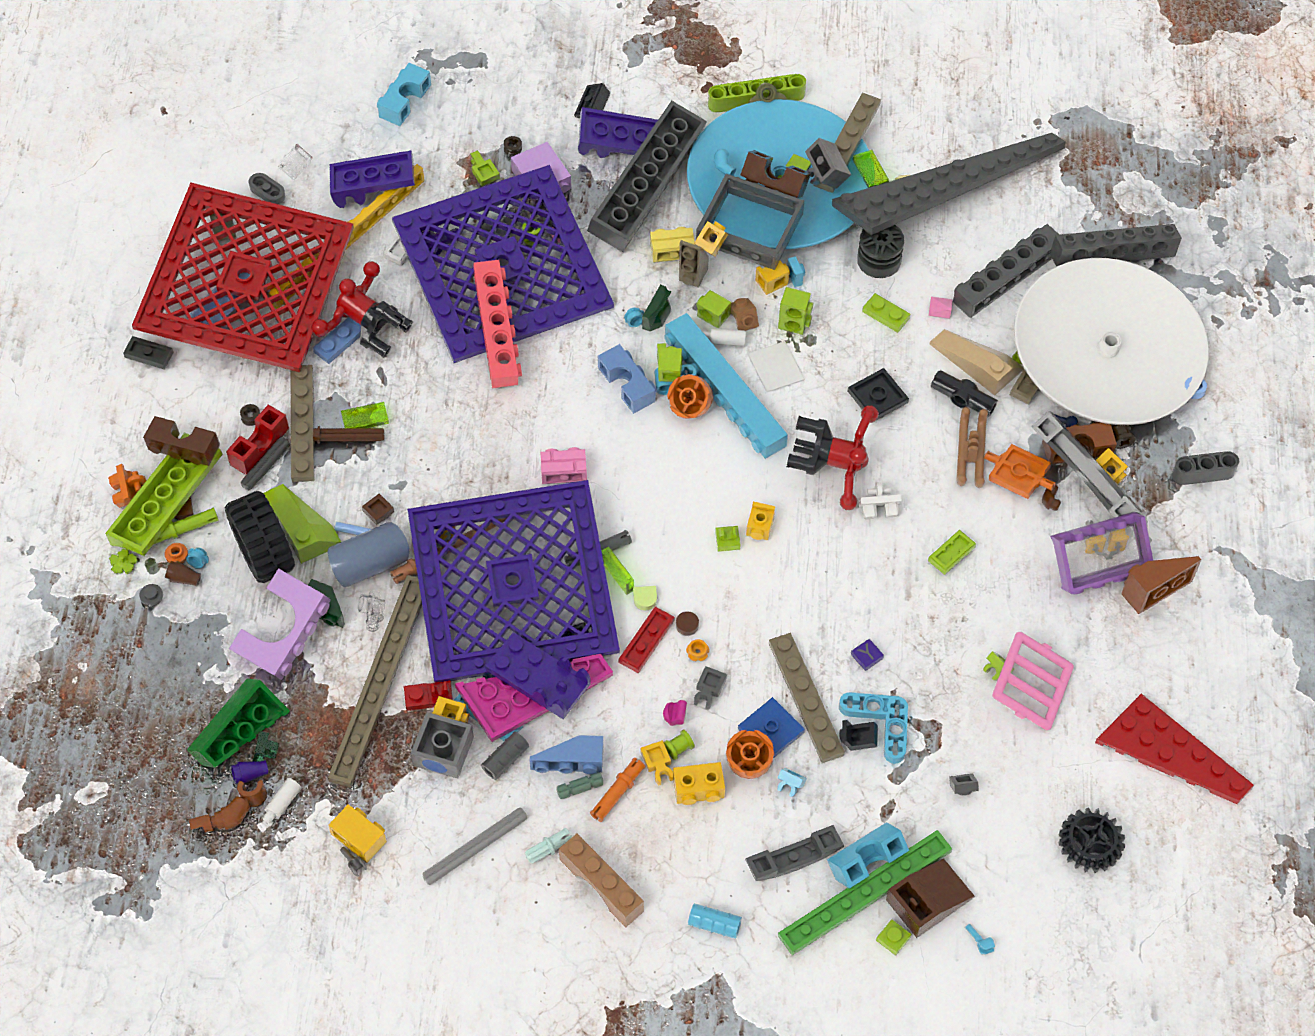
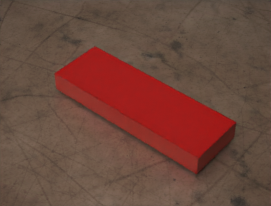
(646, 639)

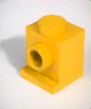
(704, 241)
(772, 280)
(1110, 460)
(760, 521)
(451, 708)

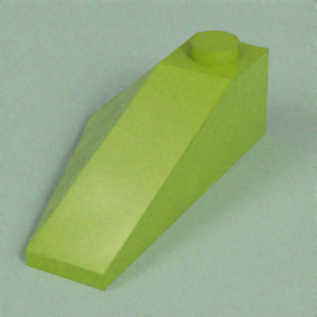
(303, 527)

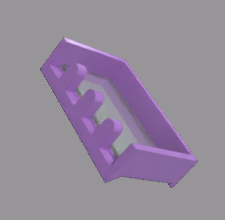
(1101, 552)

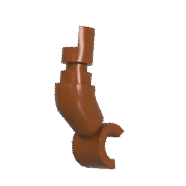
(234, 812)

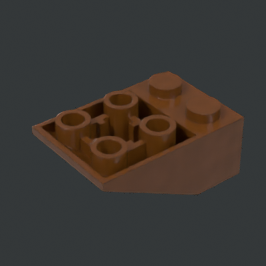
(928, 896)

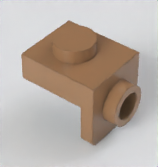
(745, 314)

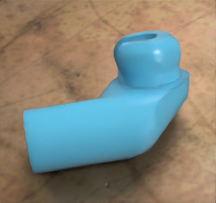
(721, 162)

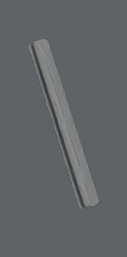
(474, 846)

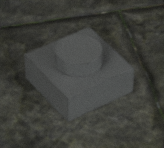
(964, 784)

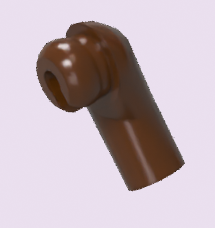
(1049, 500)

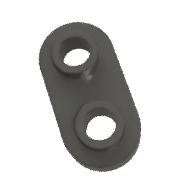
(269, 191)

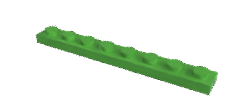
(863, 894)

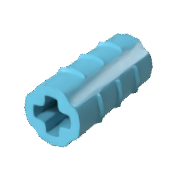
(714, 920)

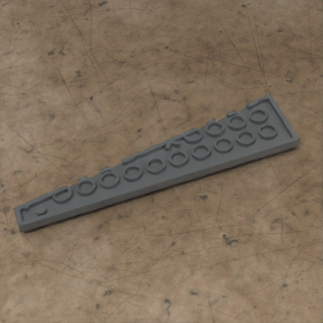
(911, 195)

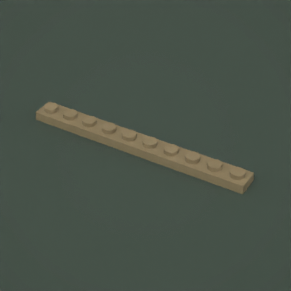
(377, 684)

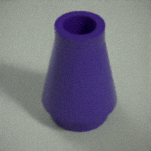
(248, 771)

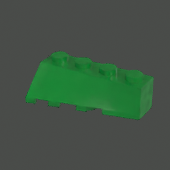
(238, 722)

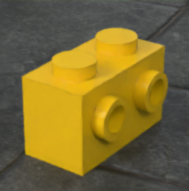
(698, 783)
(357, 832)

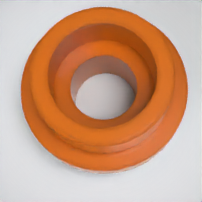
(181, 556)

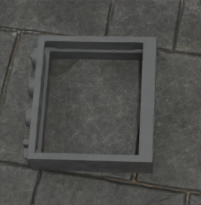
(759, 194)

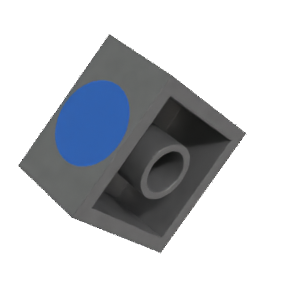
(442, 745)

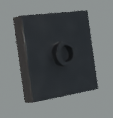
(878, 391)

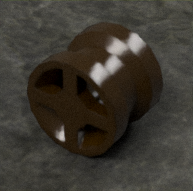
(1123, 436)

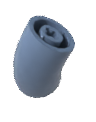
(368, 554)

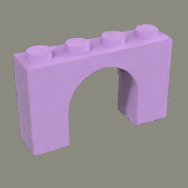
(308, 608)

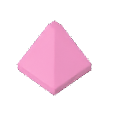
(940, 307)

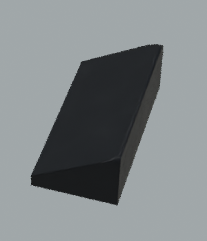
(594, 97)

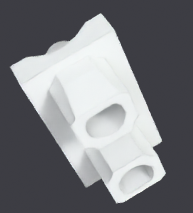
(869, 504)

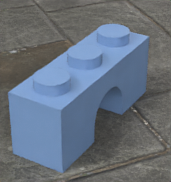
(619, 364)

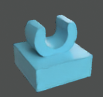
(792, 779)

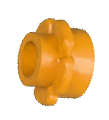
(697, 645)

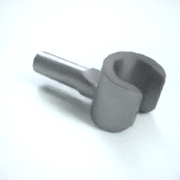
(354, 863)

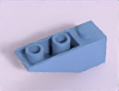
(576, 754)

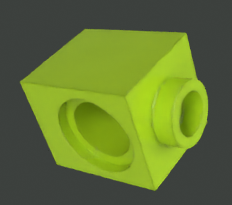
(713, 308)
(669, 363)

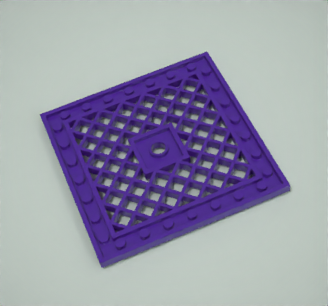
(486, 199)
(511, 505)

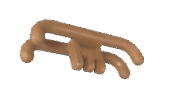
(973, 448)

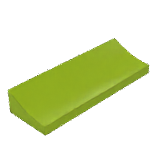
(157, 503)

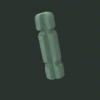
(579, 785)

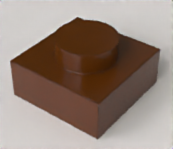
(378, 509)

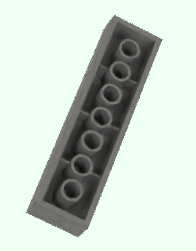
(646, 176)

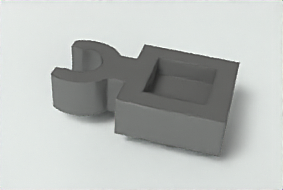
(709, 685)

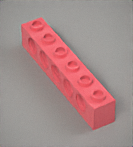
(500, 374)

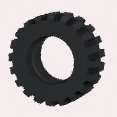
(259, 536)

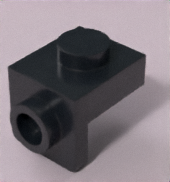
(859, 735)

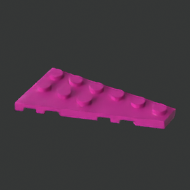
(504, 709)

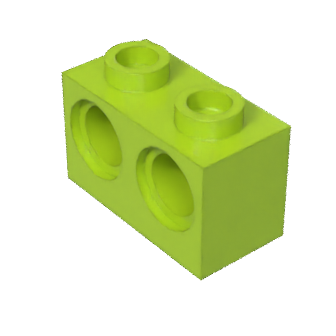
(795, 311)

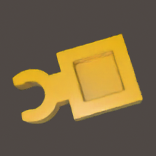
(657, 759)

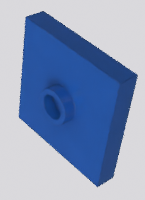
(775, 723)

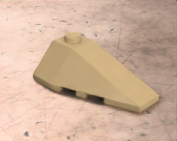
(982, 363)

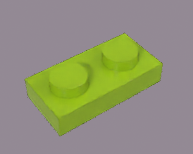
(886, 312)

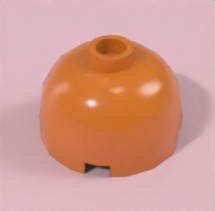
(690, 396)
(750, 754)

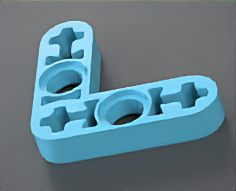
(886, 713)

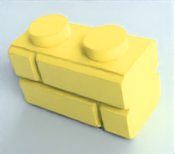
(666, 243)

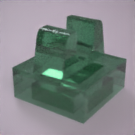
(265, 747)

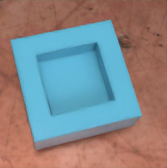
(796, 271)

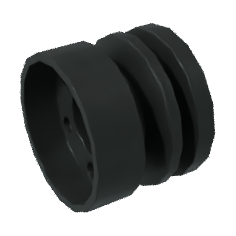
(880, 253)

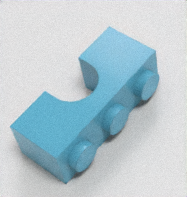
(410, 81)
(880, 844)

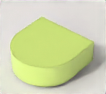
(645, 597)

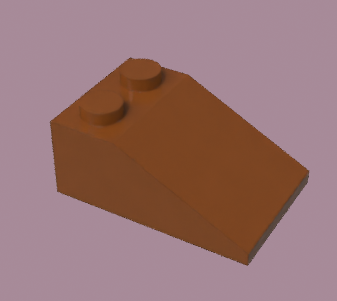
(1157, 580)

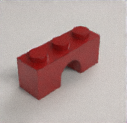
(269, 427)

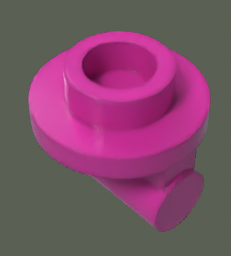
(675, 712)

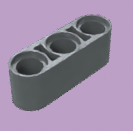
(1214, 463)

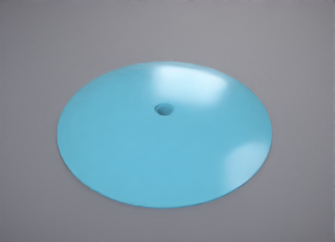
(778, 131)

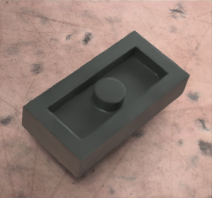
(148, 352)

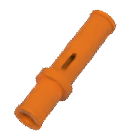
(619, 787)

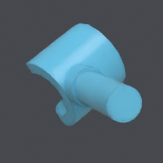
(984, 945)

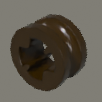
(512, 151)
(249, 421)

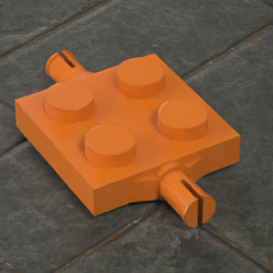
(1019, 471)

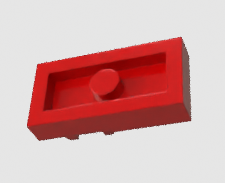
(426, 694)

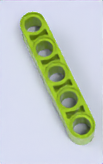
(731, 95)

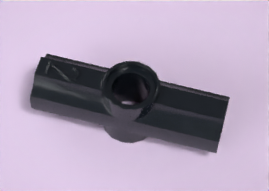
(963, 392)

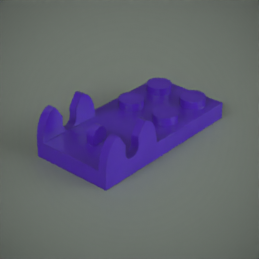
(612, 132)
(370, 175)
(539, 675)

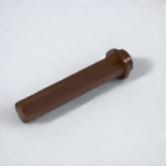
(348, 434)

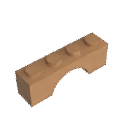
(616, 893)

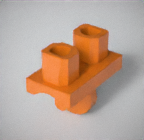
(129, 484)

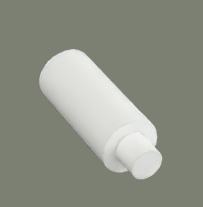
(726, 336)
(281, 800)

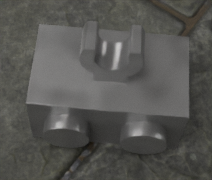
(827, 164)

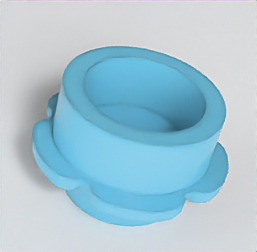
(634, 317)
(197, 557)

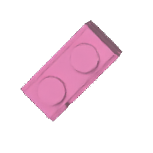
(563, 465)

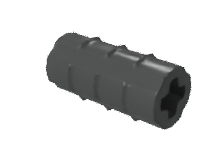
(505, 755)

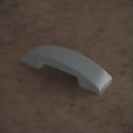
(795, 856)

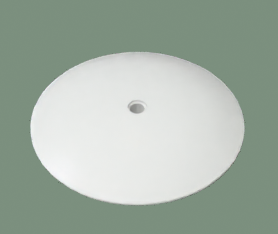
(1101, 302)

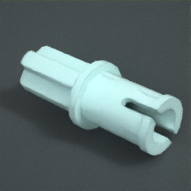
(547, 846)

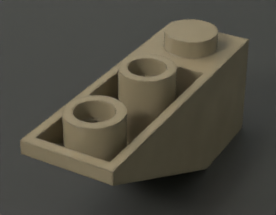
(692, 264)

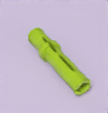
(188, 524)

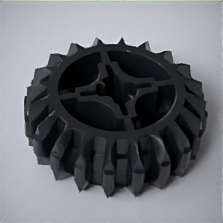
(1076, 828)

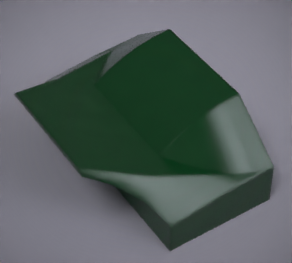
(657, 310)

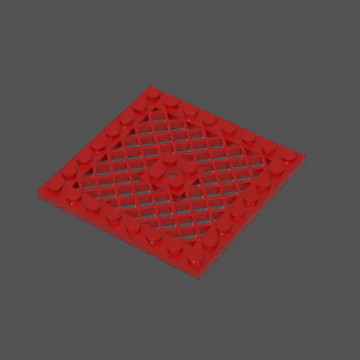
(233, 341)

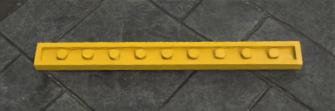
(363, 222)

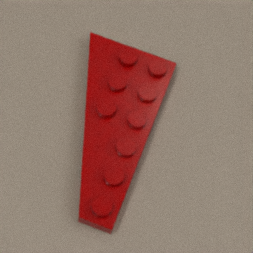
(1166, 746)

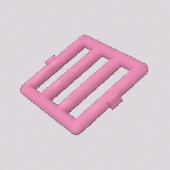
(1006, 676)

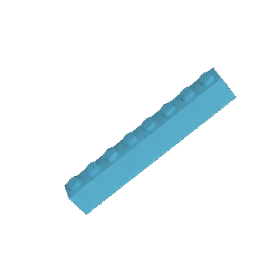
(727, 386)

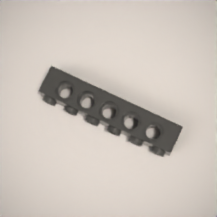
(1119, 244)
(1005, 272)

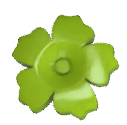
(123, 561)

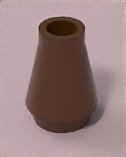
(182, 574)

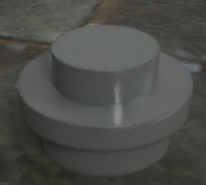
(151, 595)

